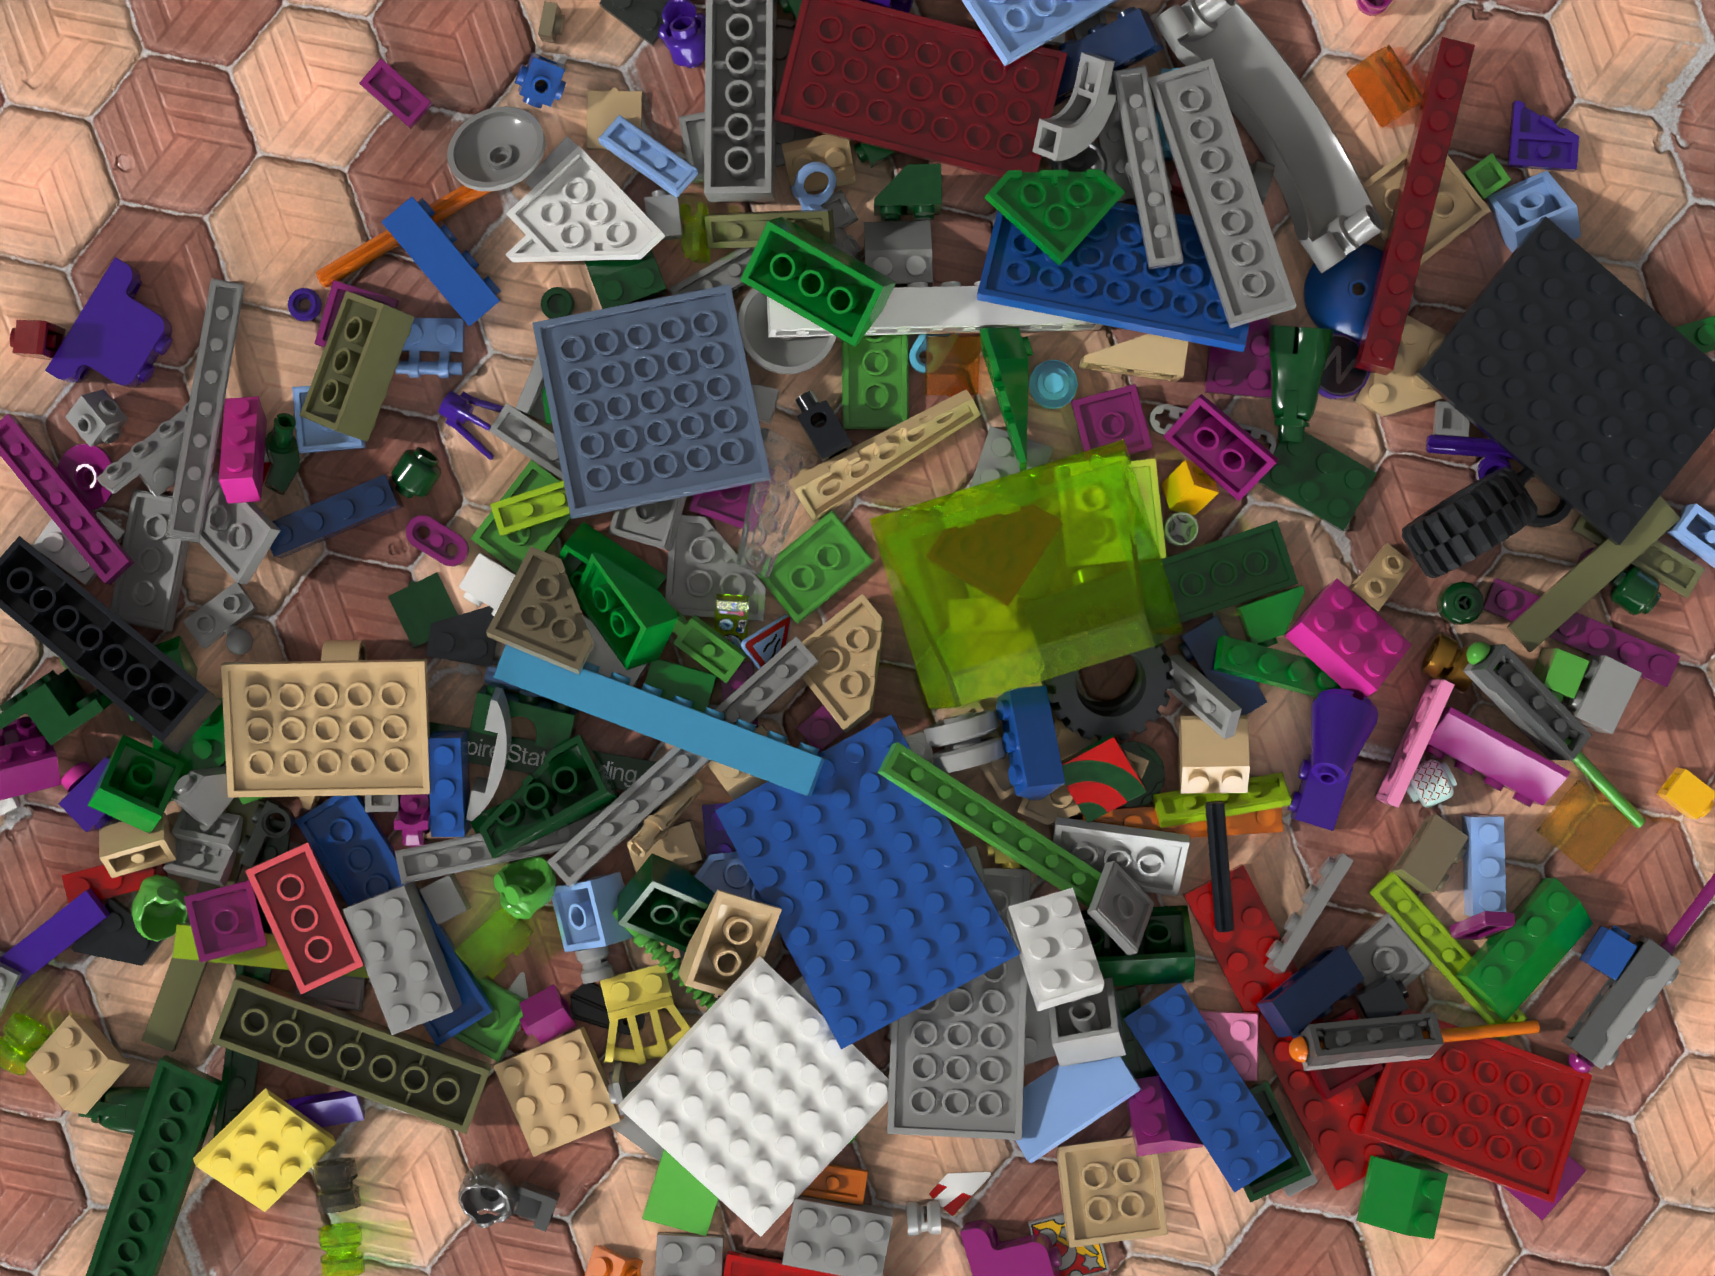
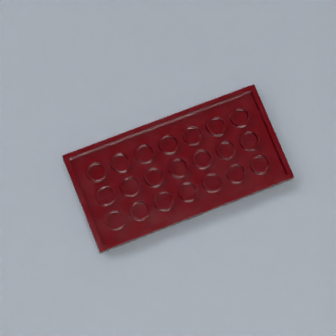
(916, 87)

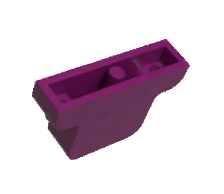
(1016, 1257)

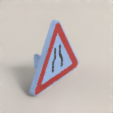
(767, 641)

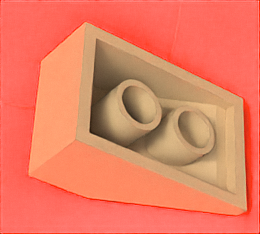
(1141, 357)
(727, 941)

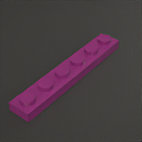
(61, 501)
(1588, 635)

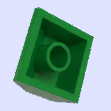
(136, 784)
(1402, 1196)

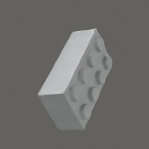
(402, 957)

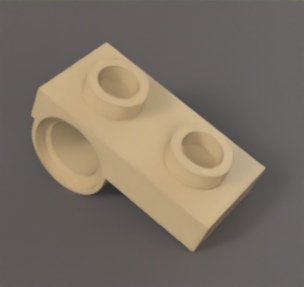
(1381, 577)

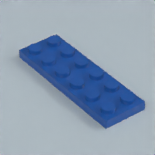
(1207, 1087)

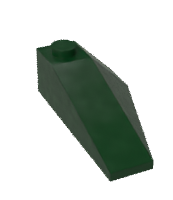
(557, 794)

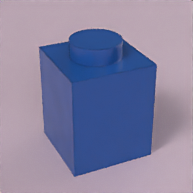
(1609, 951)

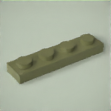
(745, 228)
(1657, 560)

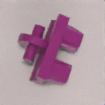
(413, 819)

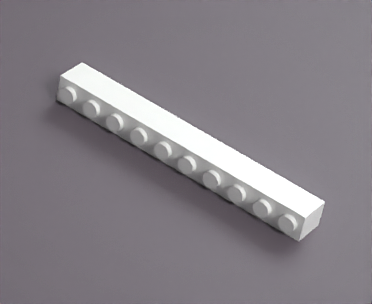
(931, 311)

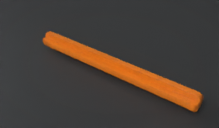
(386, 242)

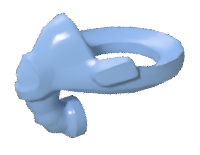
(814, 201)

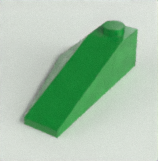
(1008, 367)

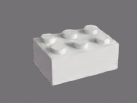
(1055, 949)

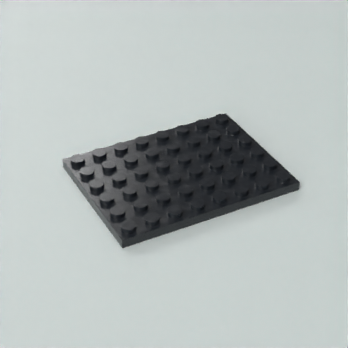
(1577, 380)

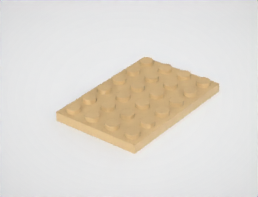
(326, 728)

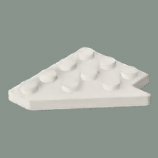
(580, 217)

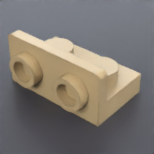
(825, 149)

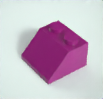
(1158, 1120)

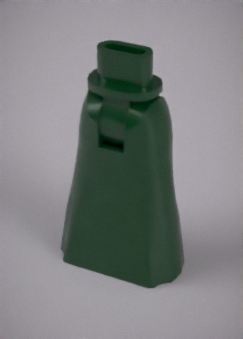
(1296, 376)
(119, 1108)

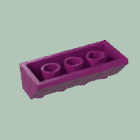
(1495, 757)

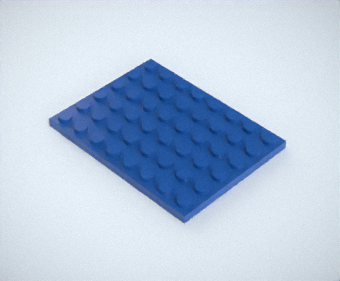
(867, 888)

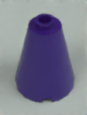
(1339, 732)

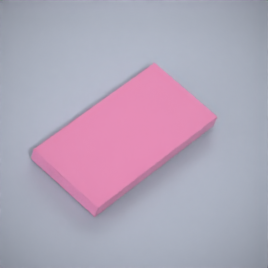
(1414, 742)

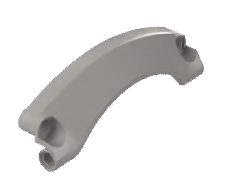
(1283, 119)

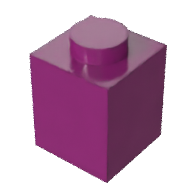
(546, 1014)

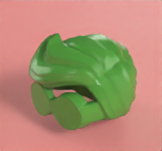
(525, 886)
(159, 908)

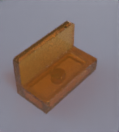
(1385, 85)

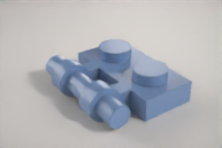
(433, 336)

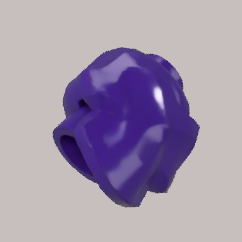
(684, 33)

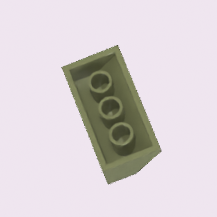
(357, 366)

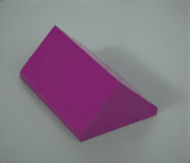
(1220, 447)

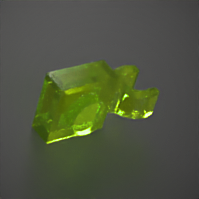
(695, 240)

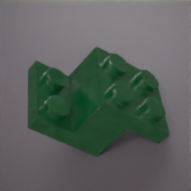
(55, 705)

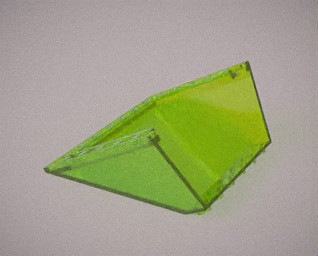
(1027, 577)

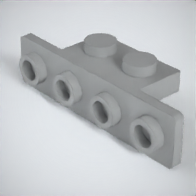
(151, 459)

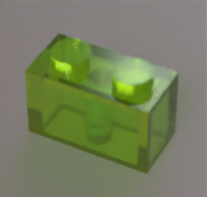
(493, 943)

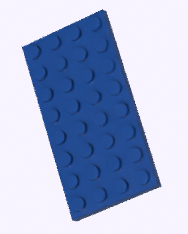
(1110, 281)

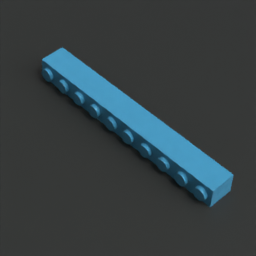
(667, 720)

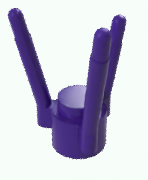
(458, 409)

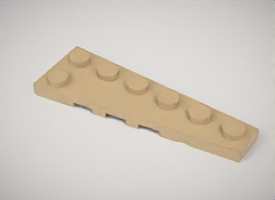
(861, 466)

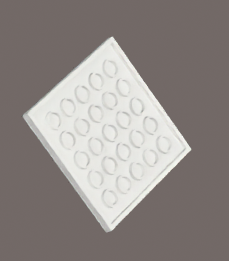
(757, 1097)

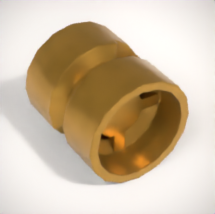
(1447, 661)

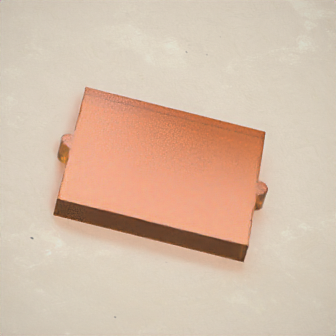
(952, 365)

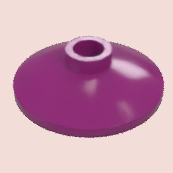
(77, 468)

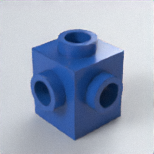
(540, 69)

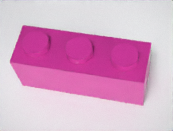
(242, 450)

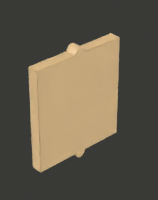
(605, 107)

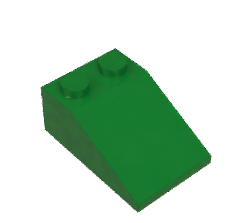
(625, 611)

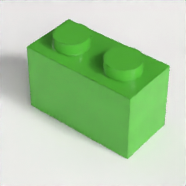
(1560, 672)

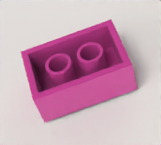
(1348, 640)

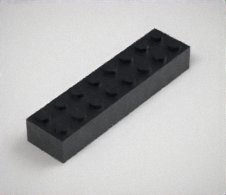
(102, 647)

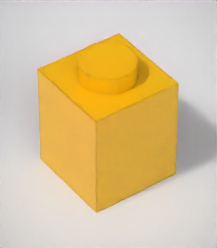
(1687, 794)

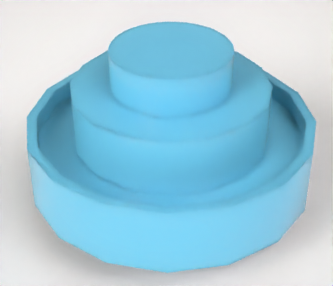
(1053, 384)

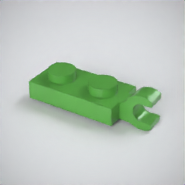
(707, 646)

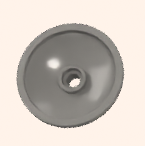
(496, 148)
(777, 354)

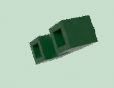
(553, 720)

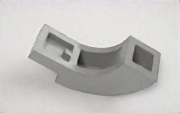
(1083, 115)

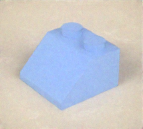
(1526, 202)
(587, 910)

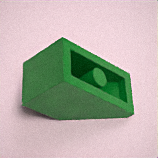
(1269, 616)

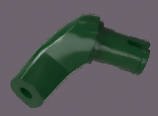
(282, 453)

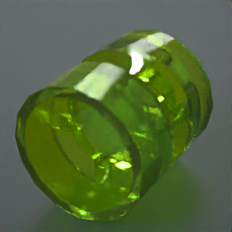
(20, 1040)
(340, 1245)

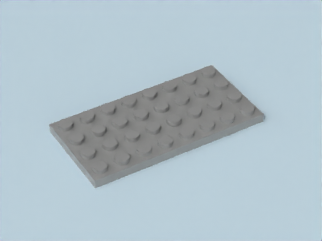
(964, 1053)

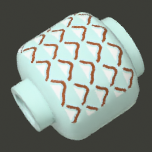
(1431, 783)

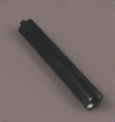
(1219, 866)

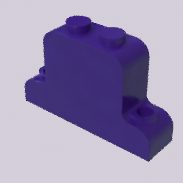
(113, 333)

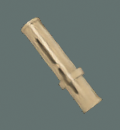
(657, 825)

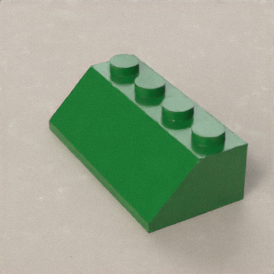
(817, 280)
(1522, 956)

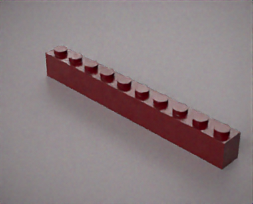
(1414, 206)

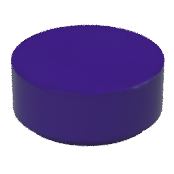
(1492, 463)

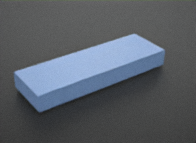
(648, 156)

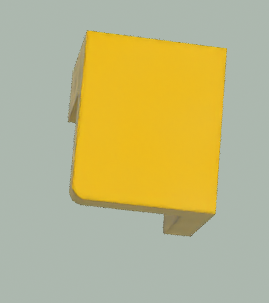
(1189, 488)

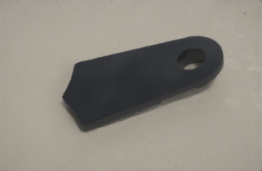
(590, 1007)

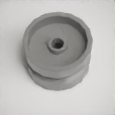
(963, 736)

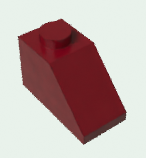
(36, 339)

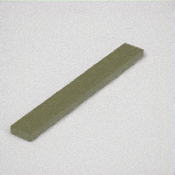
(183, 974)

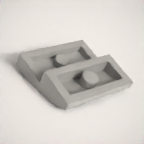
(205, 851)

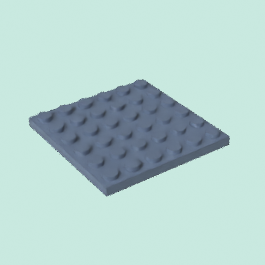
(651, 401)

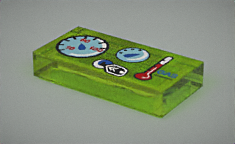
(732, 617)

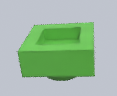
(1487, 176)

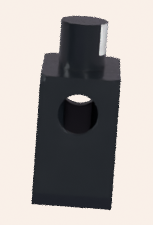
(830, 438)

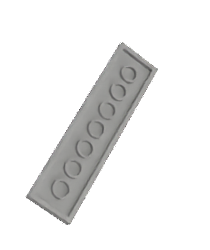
(1221, 193)

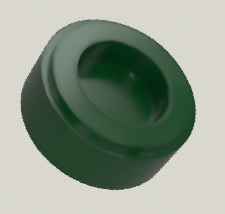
(557, 303)

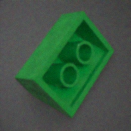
(586, 541)

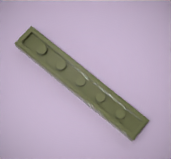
(1590, 577)

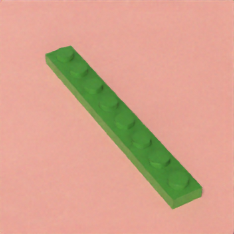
(989, 822)

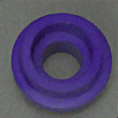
(300, 295)

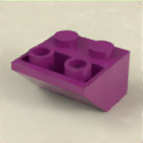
(26, 760)

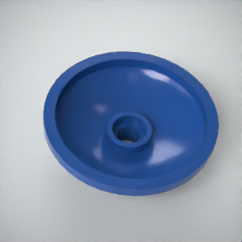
(1330, 293)

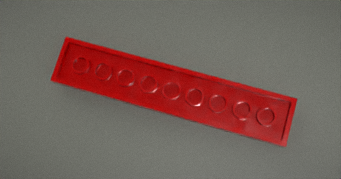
(1241, 953)

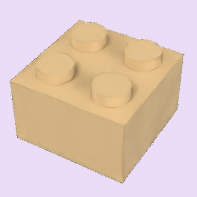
(77, 1064)

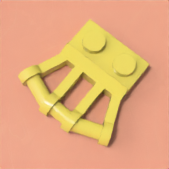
(636, 994)

